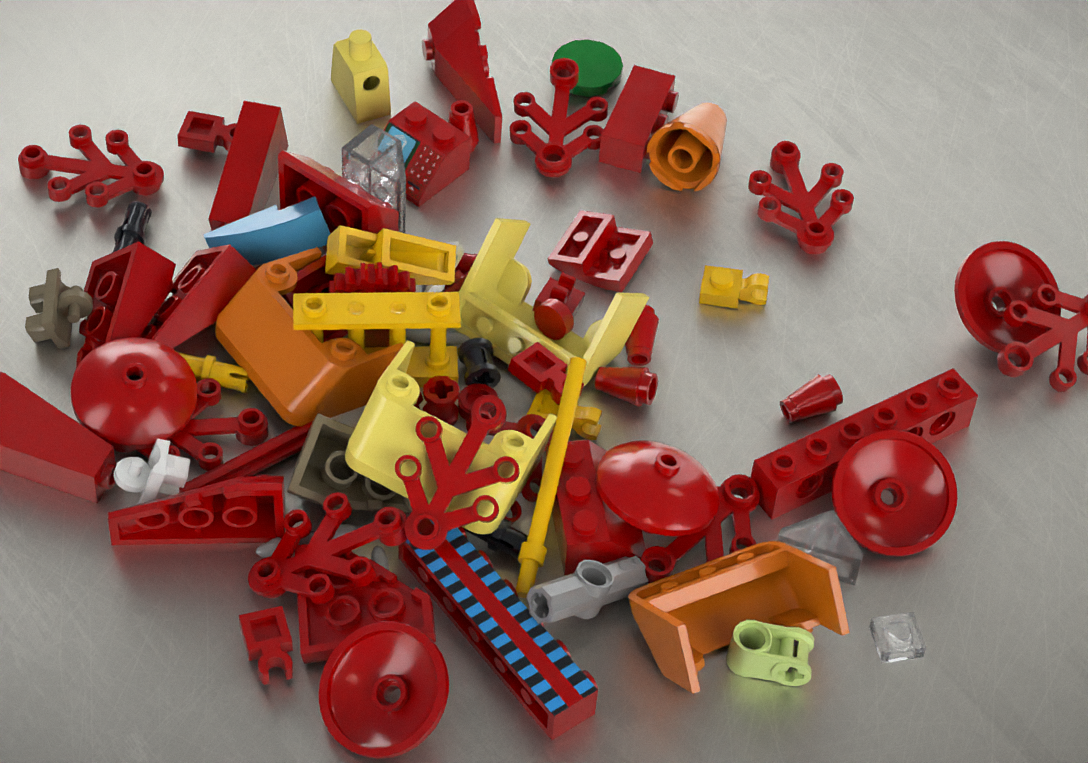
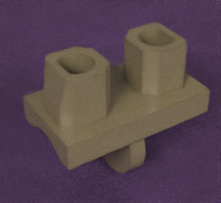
(59, 309)

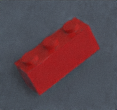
(636, 117)

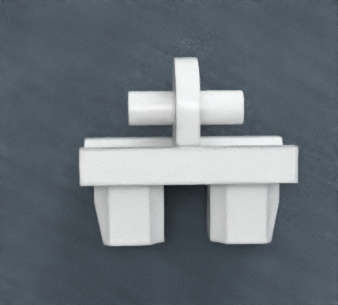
(157, 477)

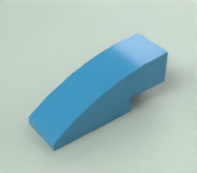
(274, 233)

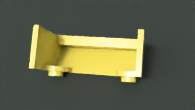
(496, 309)
(389, 432)

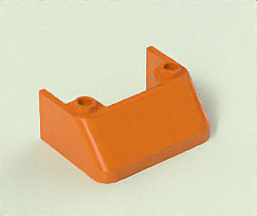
(293, 365)
(702, 605)

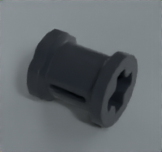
(478, 363)

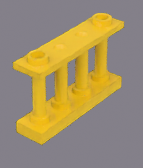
(388, 311)

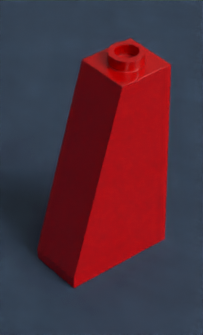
(250, 164)
(51, 446)

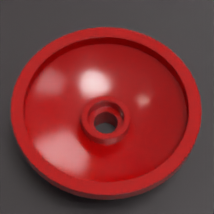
(1000, 275)
(131, 411)
(920, 486)
(657, 488)
(359, 687)

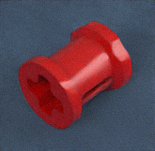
(440, 395)

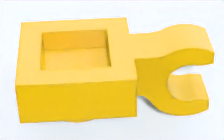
(727, 286)
(584, 421)

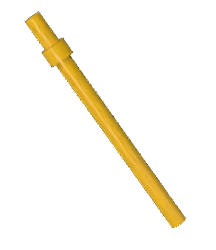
(533, 551)

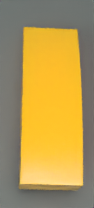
(424, 258)

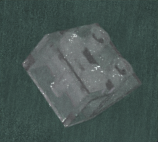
(377, 165)

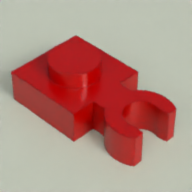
(205, 132)
(540, 371)
(267, 639)

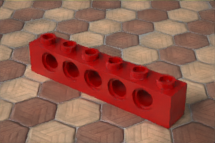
(807, 466)

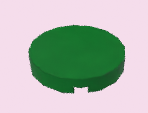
(598, 66)

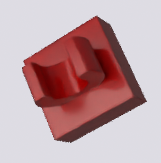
(563, 291)

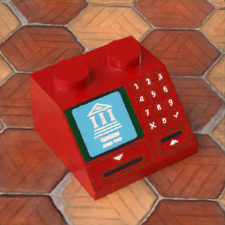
(432, 151)

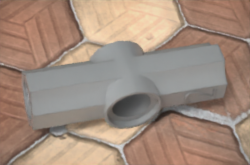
(586, 589)

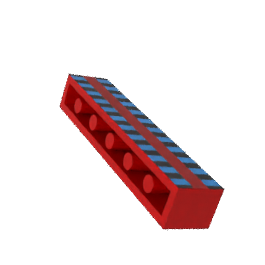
(503, 631)

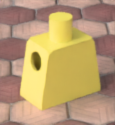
(360, 62)

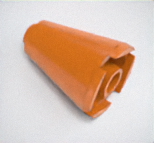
(689, 148)

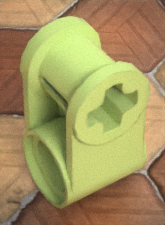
(771, 652)

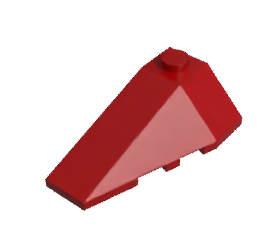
(462, 63)
(125, 294)
(199, 294)
(223, 512)

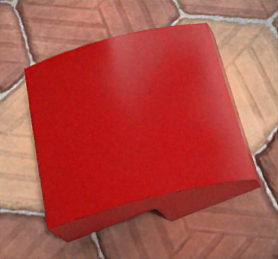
(600, 251)

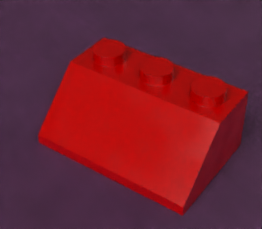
(338, 198)
(581, 518)

